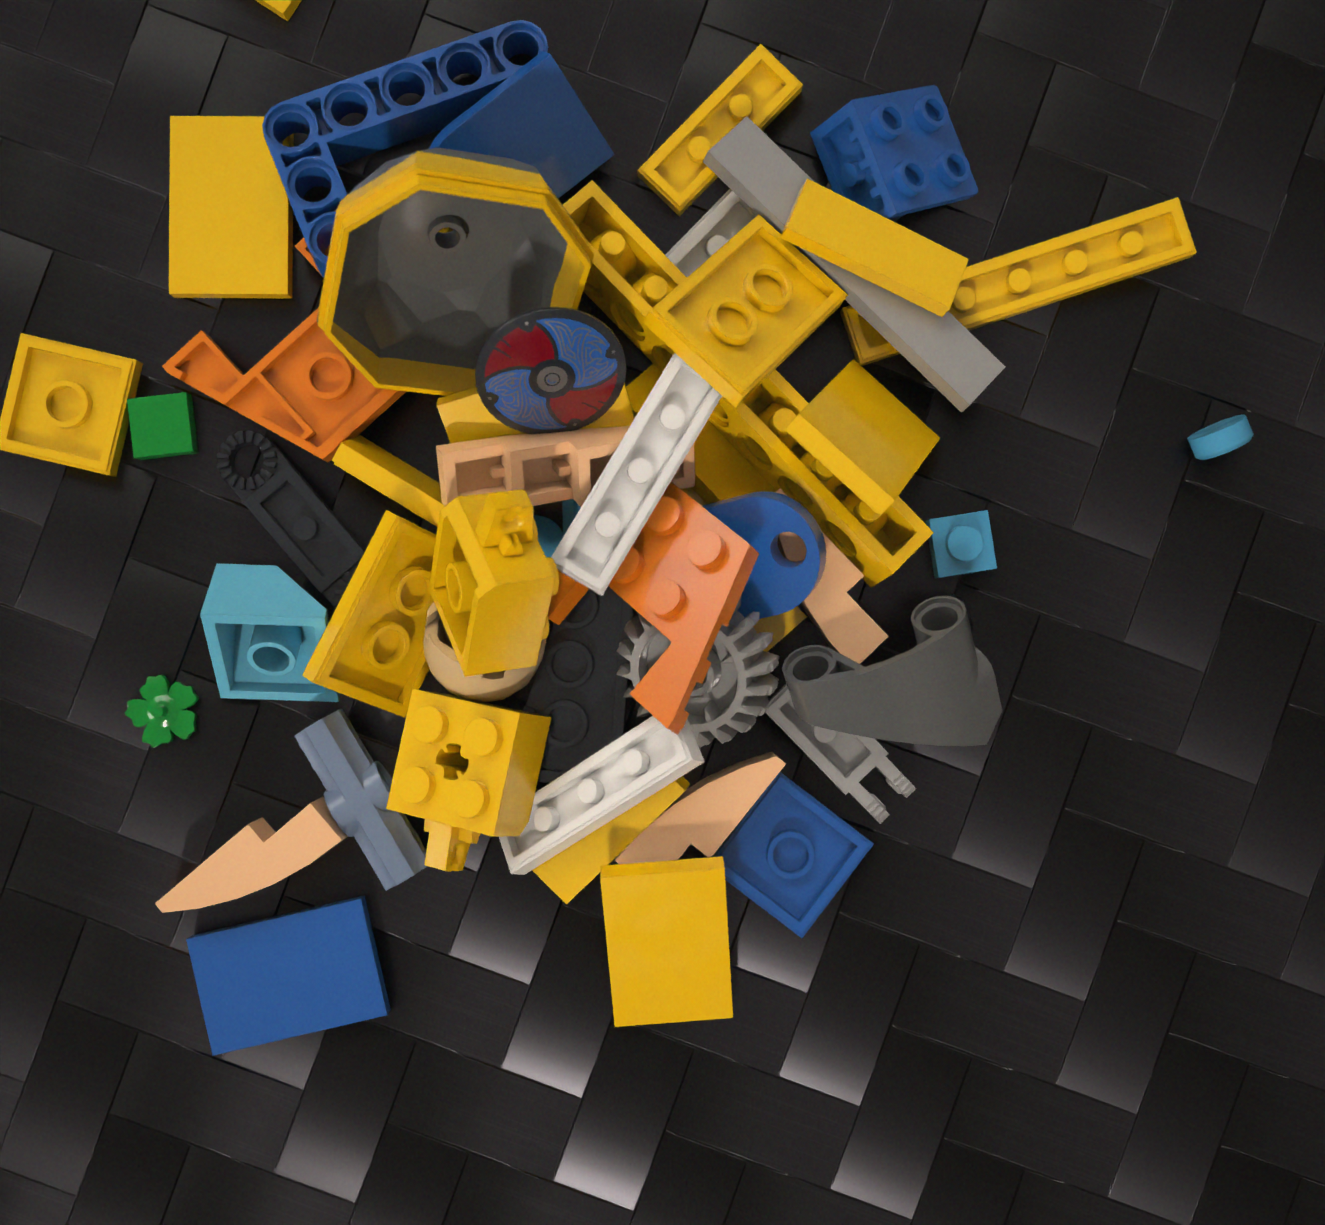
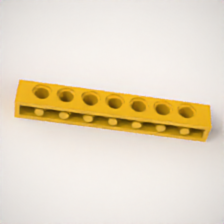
(634, 276)

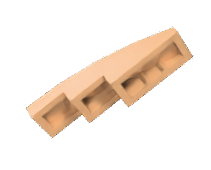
(544, 465)

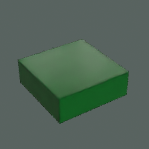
(162, 426)

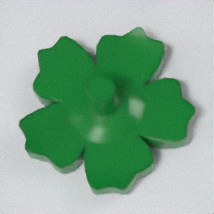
(163, 710)

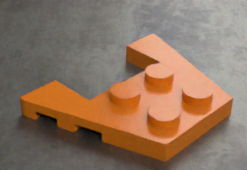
(296, 390)
(686, 583)

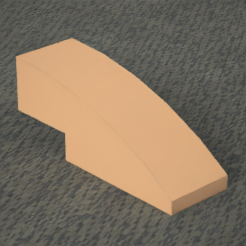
(830, 607)
(704, 812)
(256, 859)

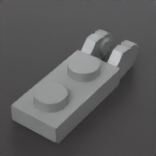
(840, 755)

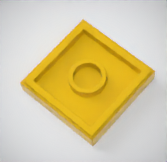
(68, 404)

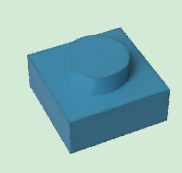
(961, 544)

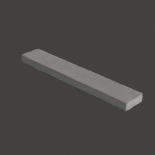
(932, 344)

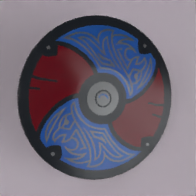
(550, 370)

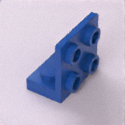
(895, 153)

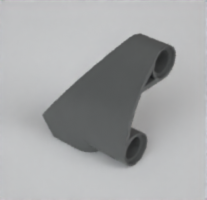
(925, 696)

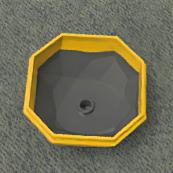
(422, 301)

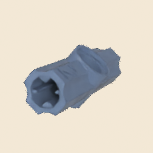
(359, 797)

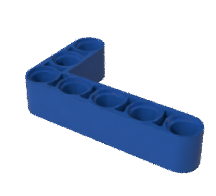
(385, 121)

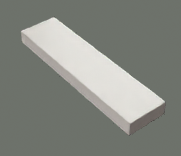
(636, 476)
(601, 790)

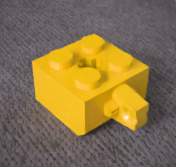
(492, 581)
(466, 772)

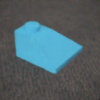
(262, 634)

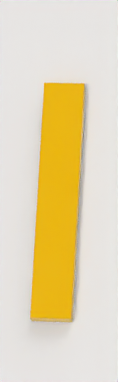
(1051, 272)

